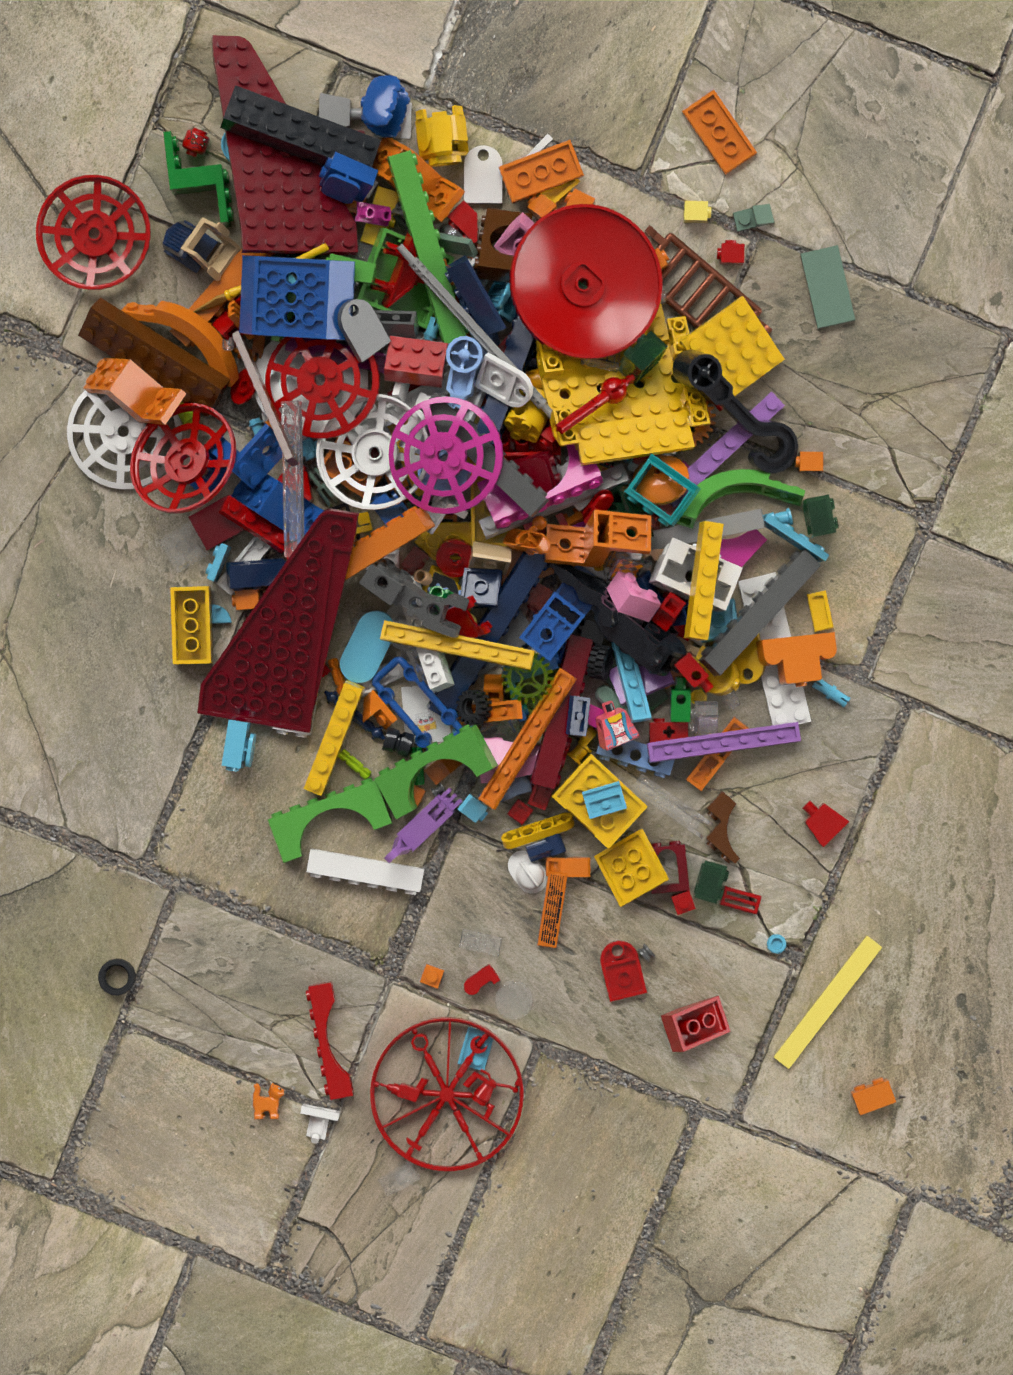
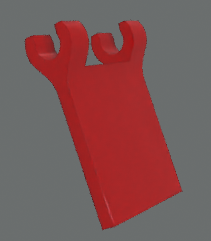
(468, 625)

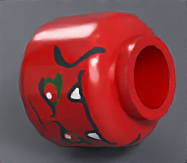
(195, 142)

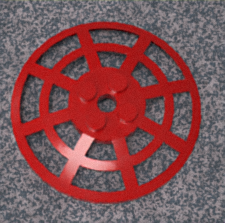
(84, 224)
(329, 390)
(175, 459)

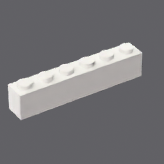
(365, 870)

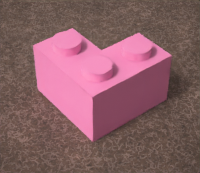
(631, 598)

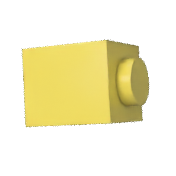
(696, 211)

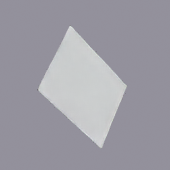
(415, 702)

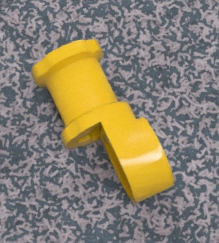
(581, 749)

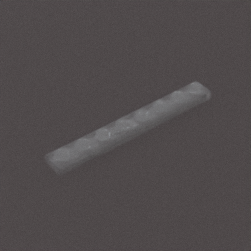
(293, 477)

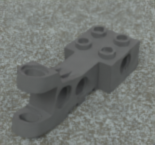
(397, 588)

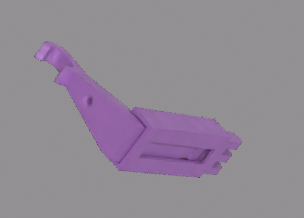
(423, 825)

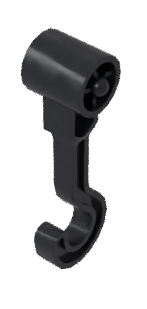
(705, 375)

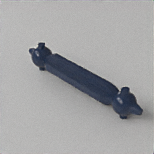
(368, 726)

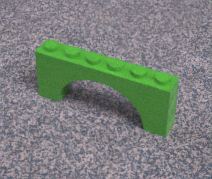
(465, 747)
(290, 826)

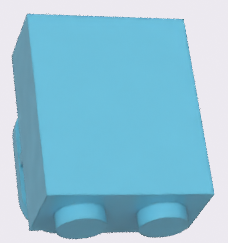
(238, 746)

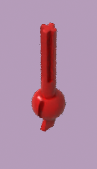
(612, 391)

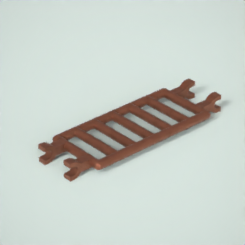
(713, 275)

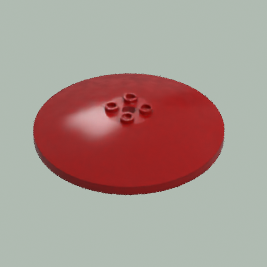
(619, 274)

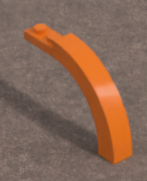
(194, 328)

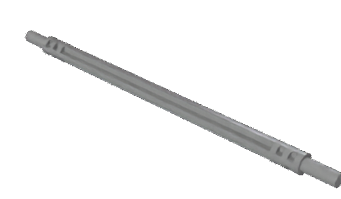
(465, 319)

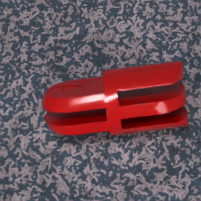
(601, 501)

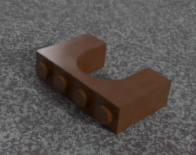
(491, 263)

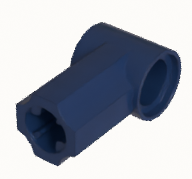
(549, 846)

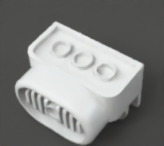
(678, 559)

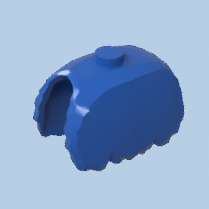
(384, 106)

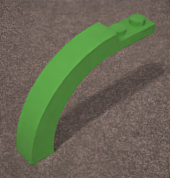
(738, 482)

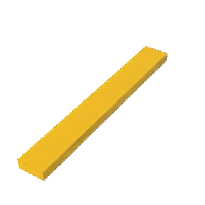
(457, 646)

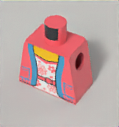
(614, 727)

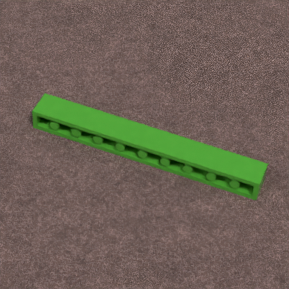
(425, 237)

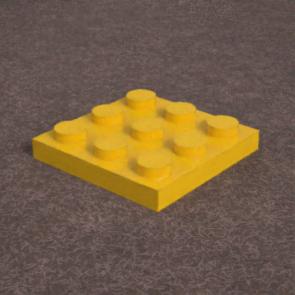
(631, 867)

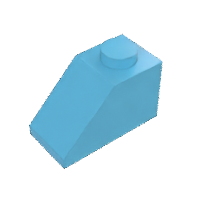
(473, 808)

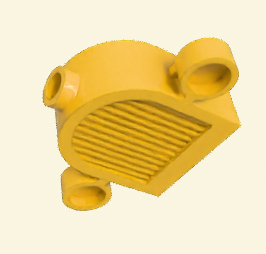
(722, 684)

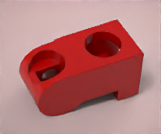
(480, 978)

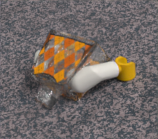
(625, 563)

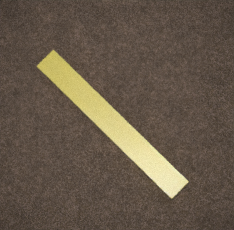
(827, 1002)

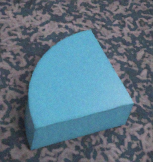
(220, 615)

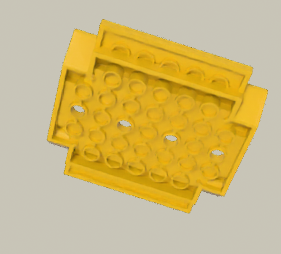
(647, 419)

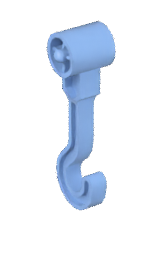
(465, 360)

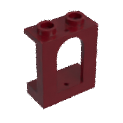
(680, 851)

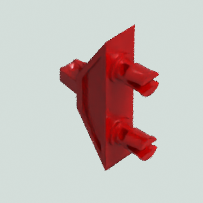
(403, 276)

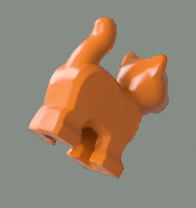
(264, 1103)

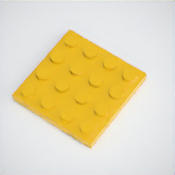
(738, 344)

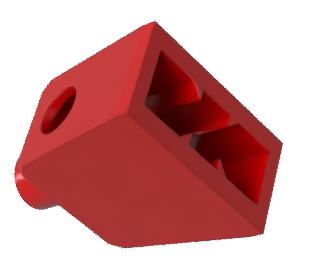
(688, 665)
(823, 822)

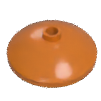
(659, 487)

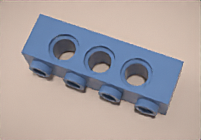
(662, 769)

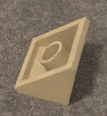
(490, 557)

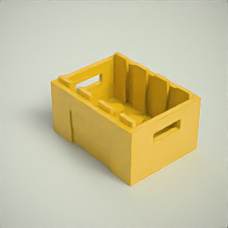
(591, 775)

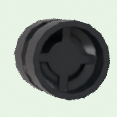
(398, 742)

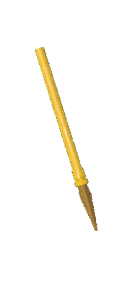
(236, 291)

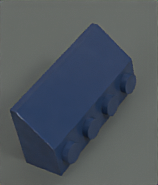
(474, 295)

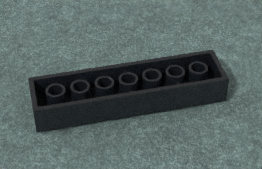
(294, 130)

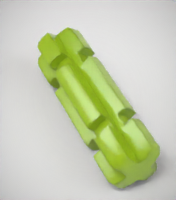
(353, 763)

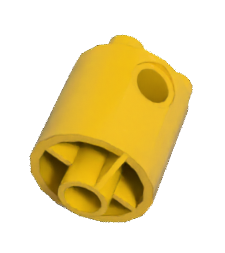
(526, 421)

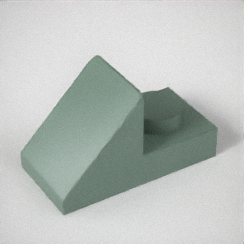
(753, 217)

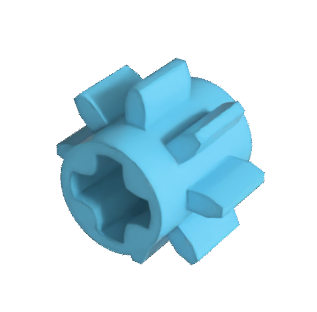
(309, 449)

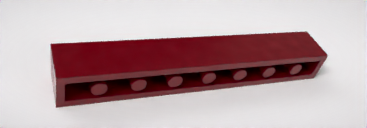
(554, 738)

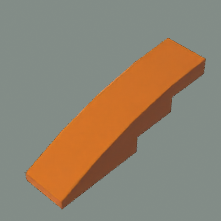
(711, 763)

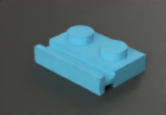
(604, 800)
(479, 1060)

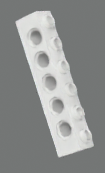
(432, 662)

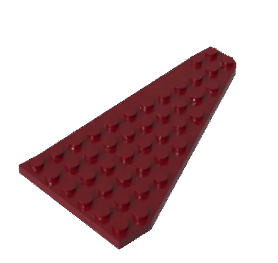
(275, 191)
(280, 651)

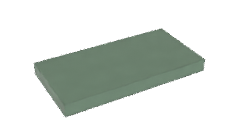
(827, 287)

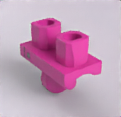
(373, 214)

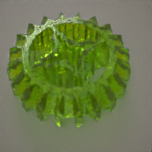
(541, 688)

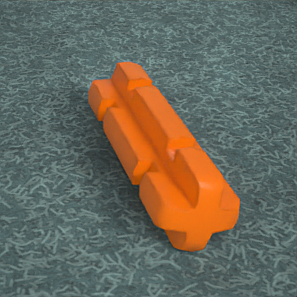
(337, 674)

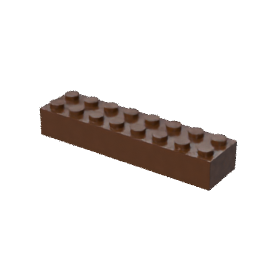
(161, 359)

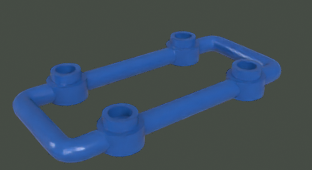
(448, 716)

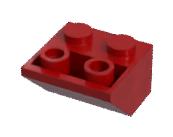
(465, 221)

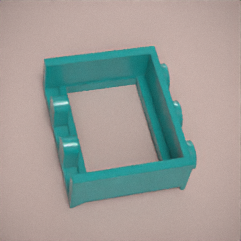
(649, 507)

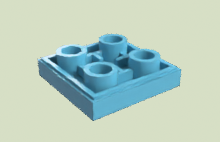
(214, 570)

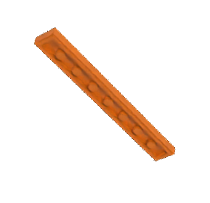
(527, 739)

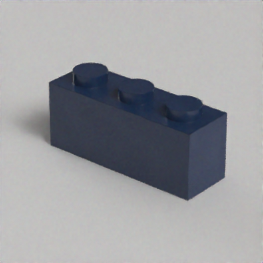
(252, 573)

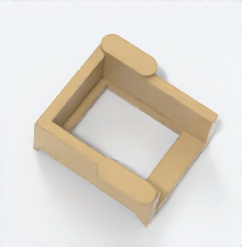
(222, 256)

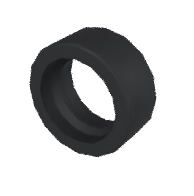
(102, 977)

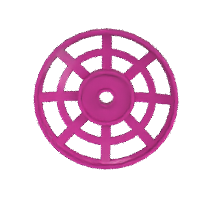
(456, 455)

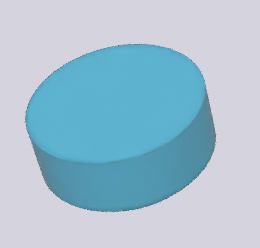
(776, 943)

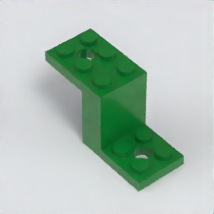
(198, 179)

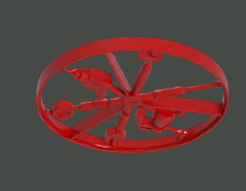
(447, 1094)

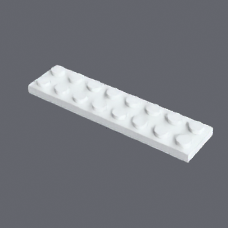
(787, 701)

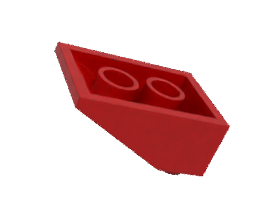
(695, 1024)

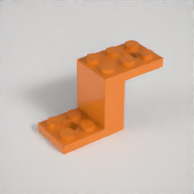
(441, 192)
(134, 390)
(602, 534)

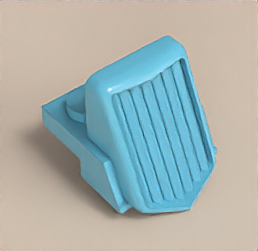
(502, 300)

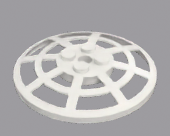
(111, 440)
(361, 454)

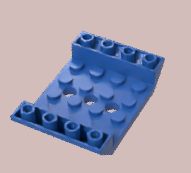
(319, 293)

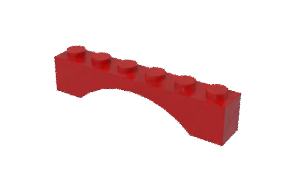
(338, 1080)

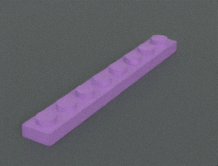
(729, 443)
(723, 742)

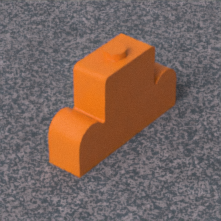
(797, 656)

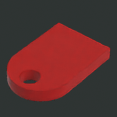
(622, 972)

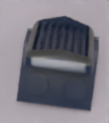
(176, 237)

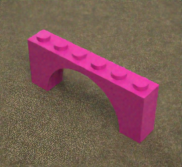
(576, 480)
(741, 548)

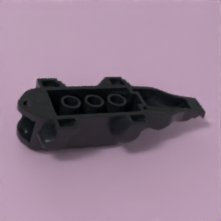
(640, 639)

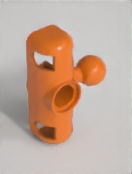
(530, 540)

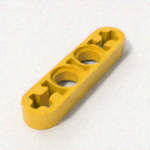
(556, 824)

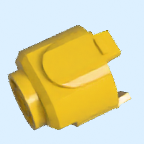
(442, 137)

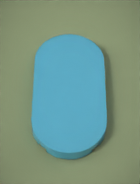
(365, 648)

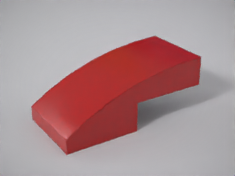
(668, 611)

